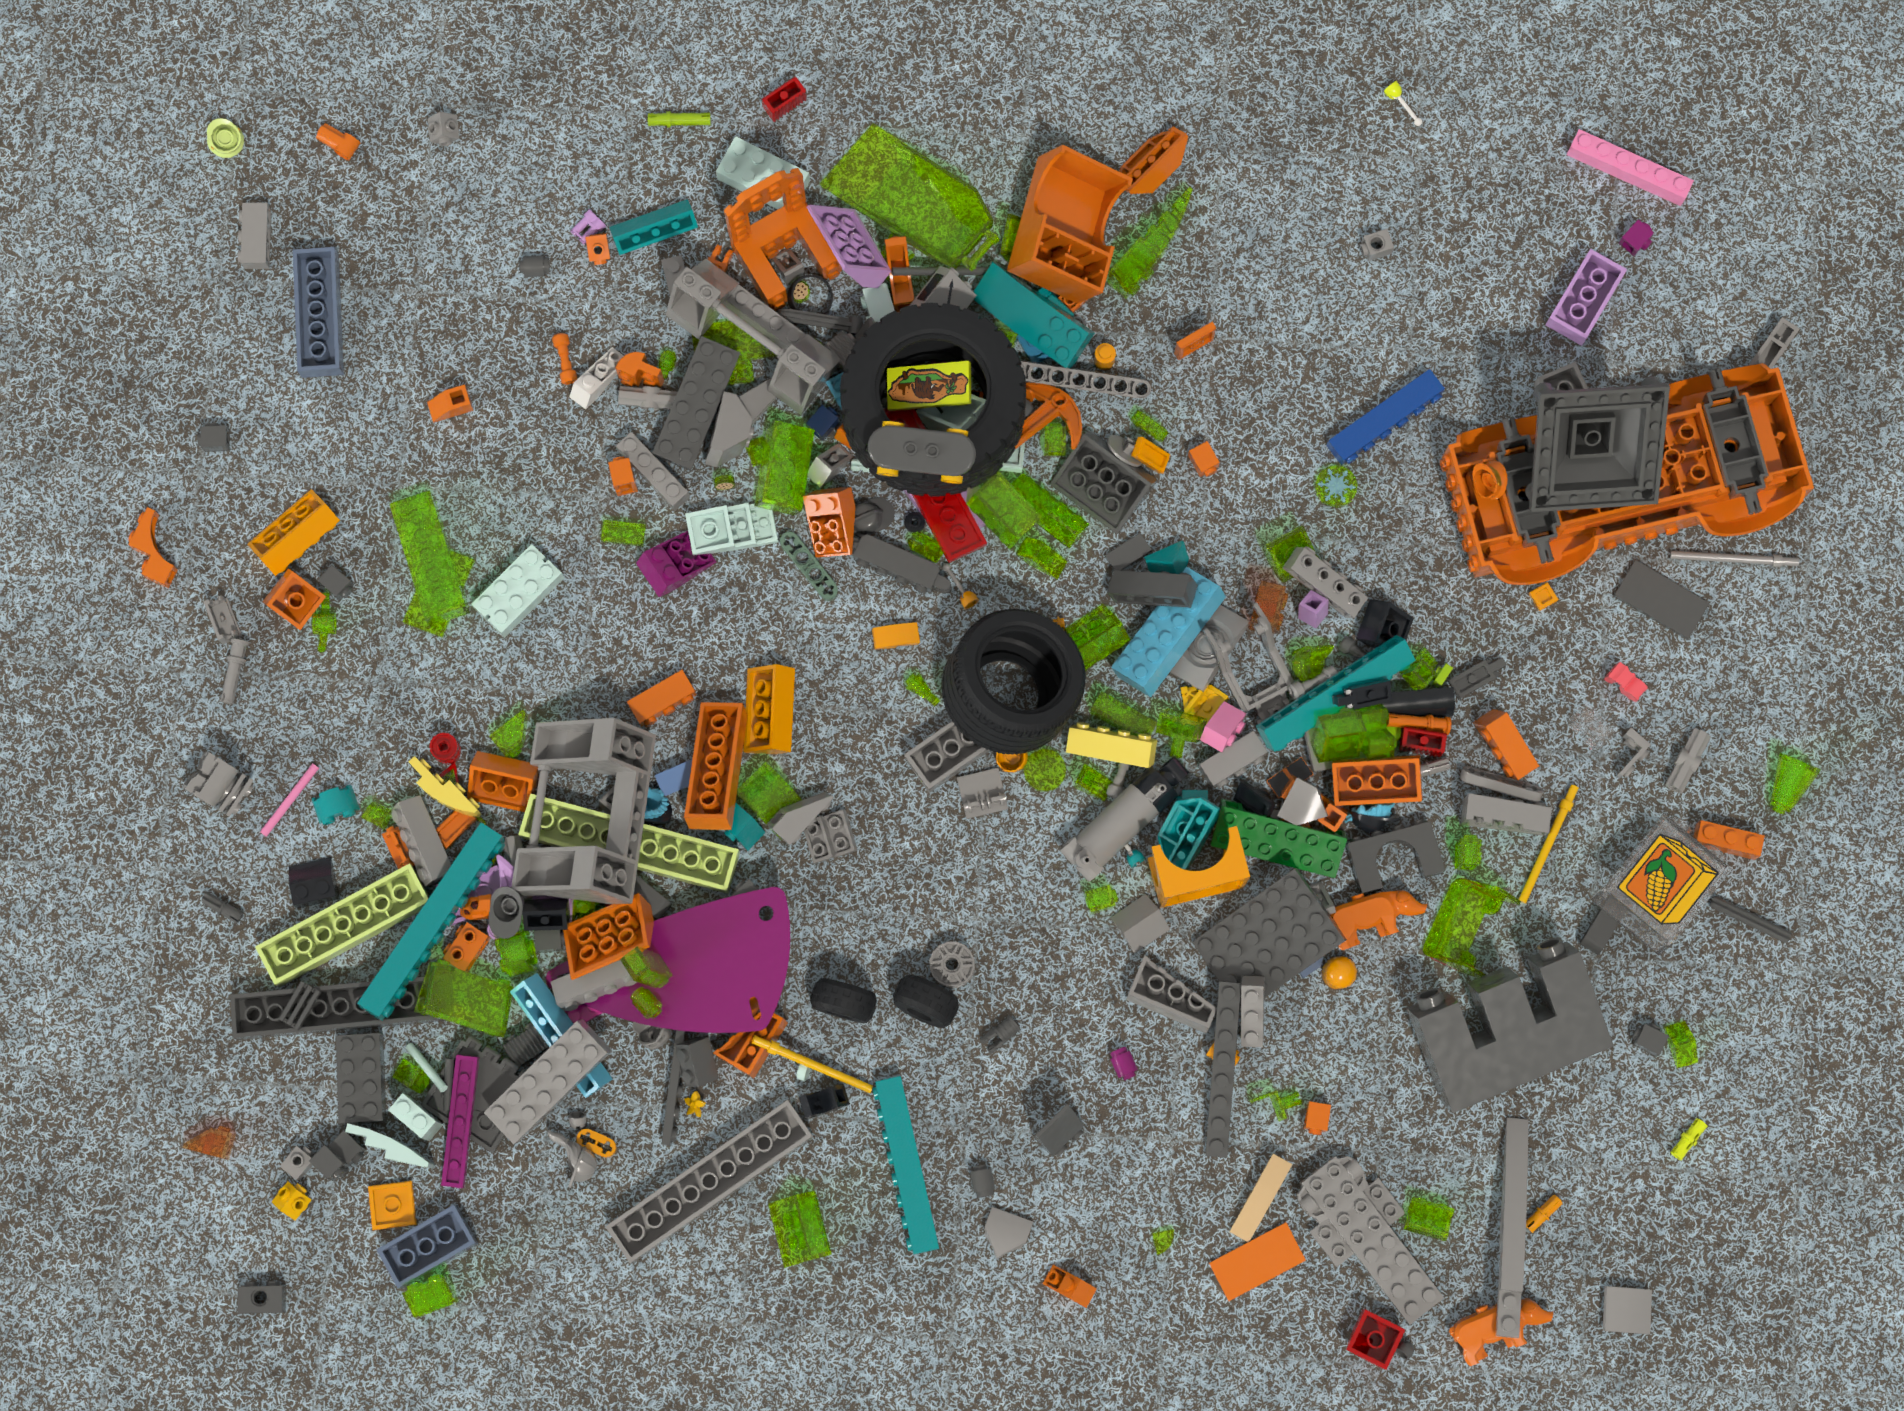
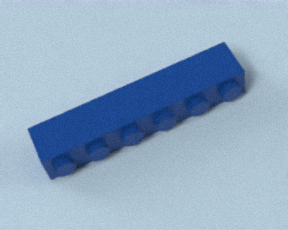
(1385, 417)

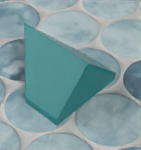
(1169, 559)

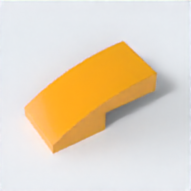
(895, 635)

